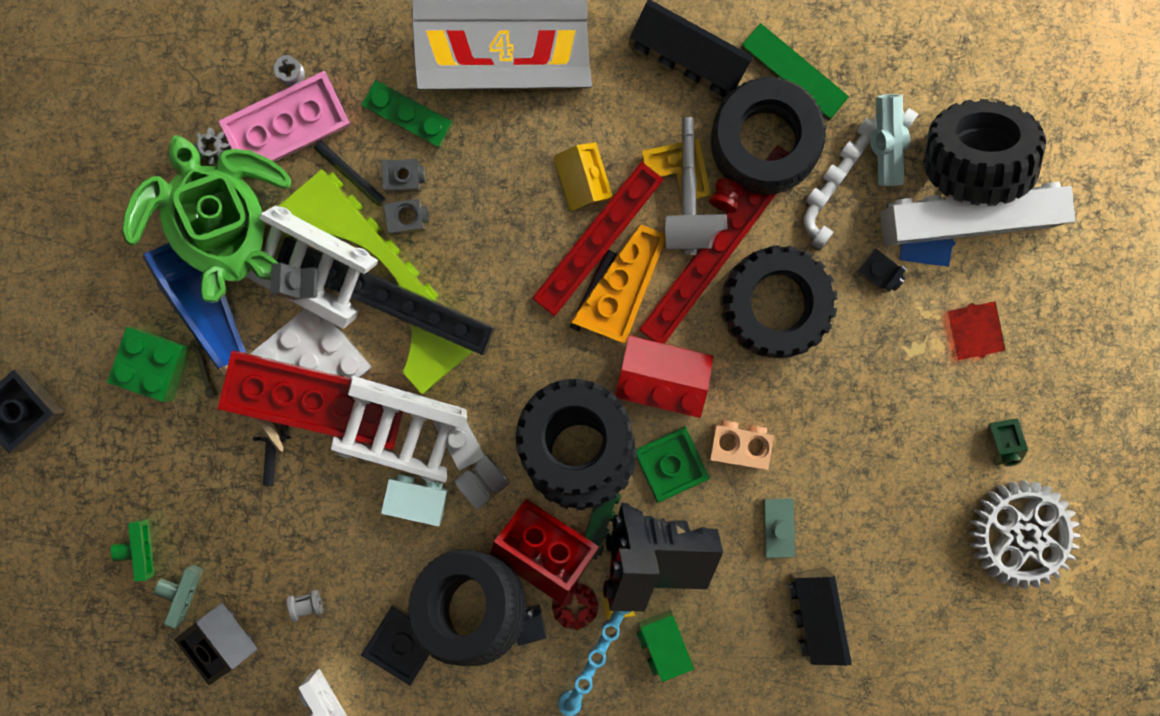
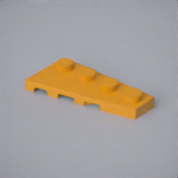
(619, 293)

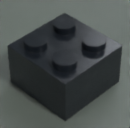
(25, 410)

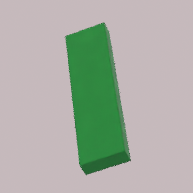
(789, 65)

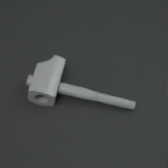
(691, 230)

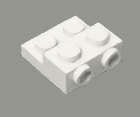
(319, 696)

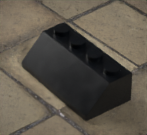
(688, 50)

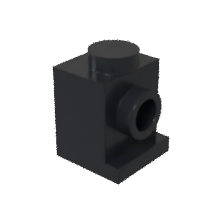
(534, 626)

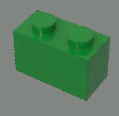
(665, 646)

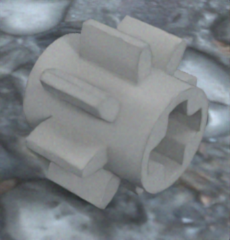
(204, 140)

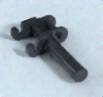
(270, 456)

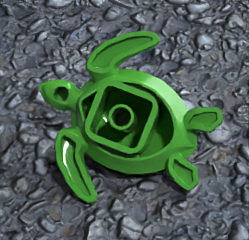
(209, 214)

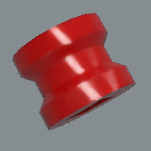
(726, 195)

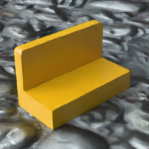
(582, 176)

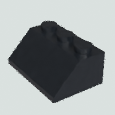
(819, 617)

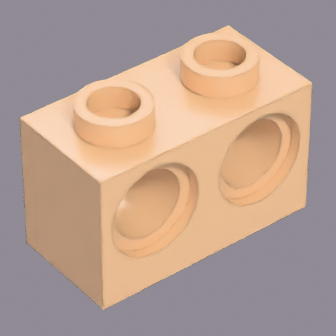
(739, 452)

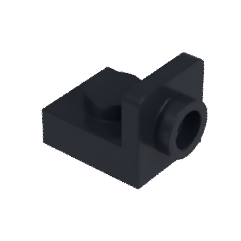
(882, 272)

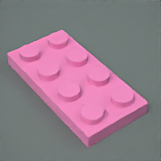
(288, 119)

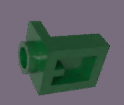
(1007, 442)

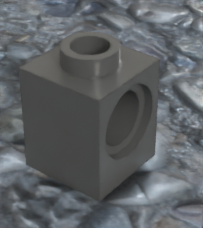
(395, 209)

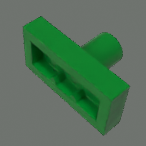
(137, 550)

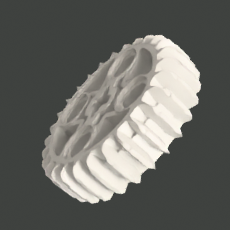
(1036, 535)

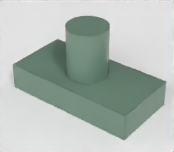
(779, 527)
(180, 595)

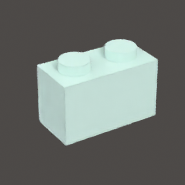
(415, 500)

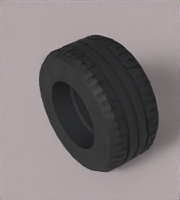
(773, 97)
(432, 599)

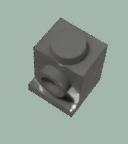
(394, 184)

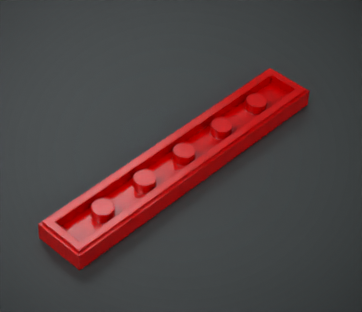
(598, 238)

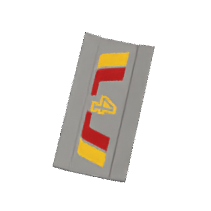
(500, 44)

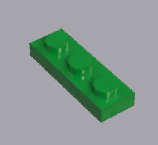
(407, 114)

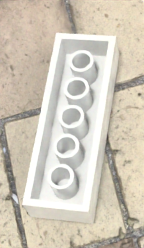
(950, 219)

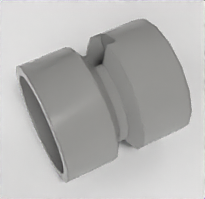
(481, 482)

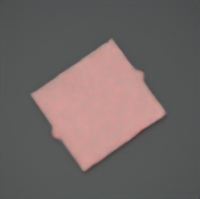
(976, 330)

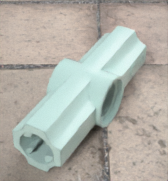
(890, 139)

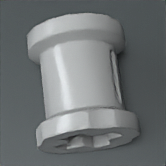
(281, 68)
(304, 605)

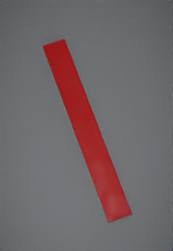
(706, 264)

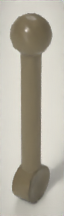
(210, 392)

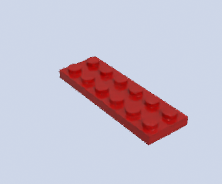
(297, 398)

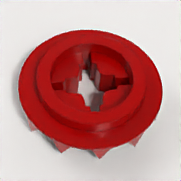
(585, 615)

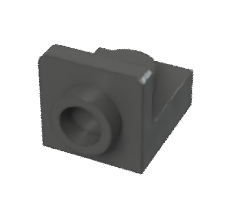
(294, 282)

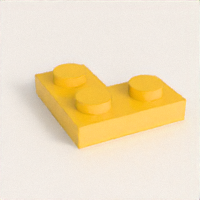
(668, 161)

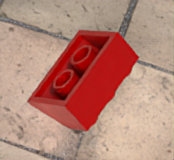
(664, 376)
(544, 551)

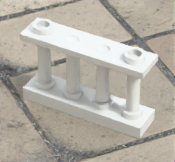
(332, 308)
(393, 401)

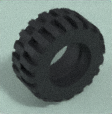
(984, 152)
(817, 296)
(577, 416)
(574, 478)

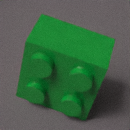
(149, 364)

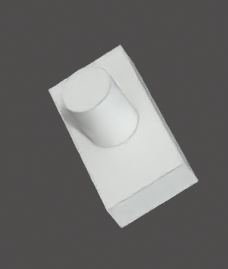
(463, 446)

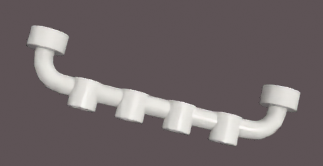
(836, 174)

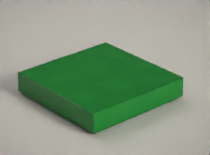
(671, 464)

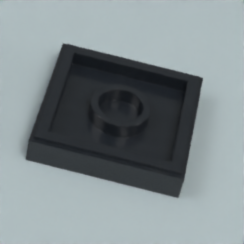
(395, 647)

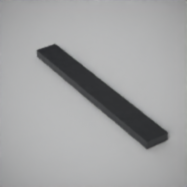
(401, 302)

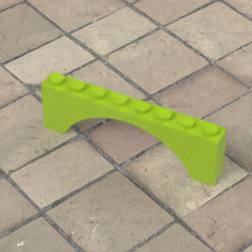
(330, 210)

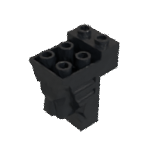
(656, 555)

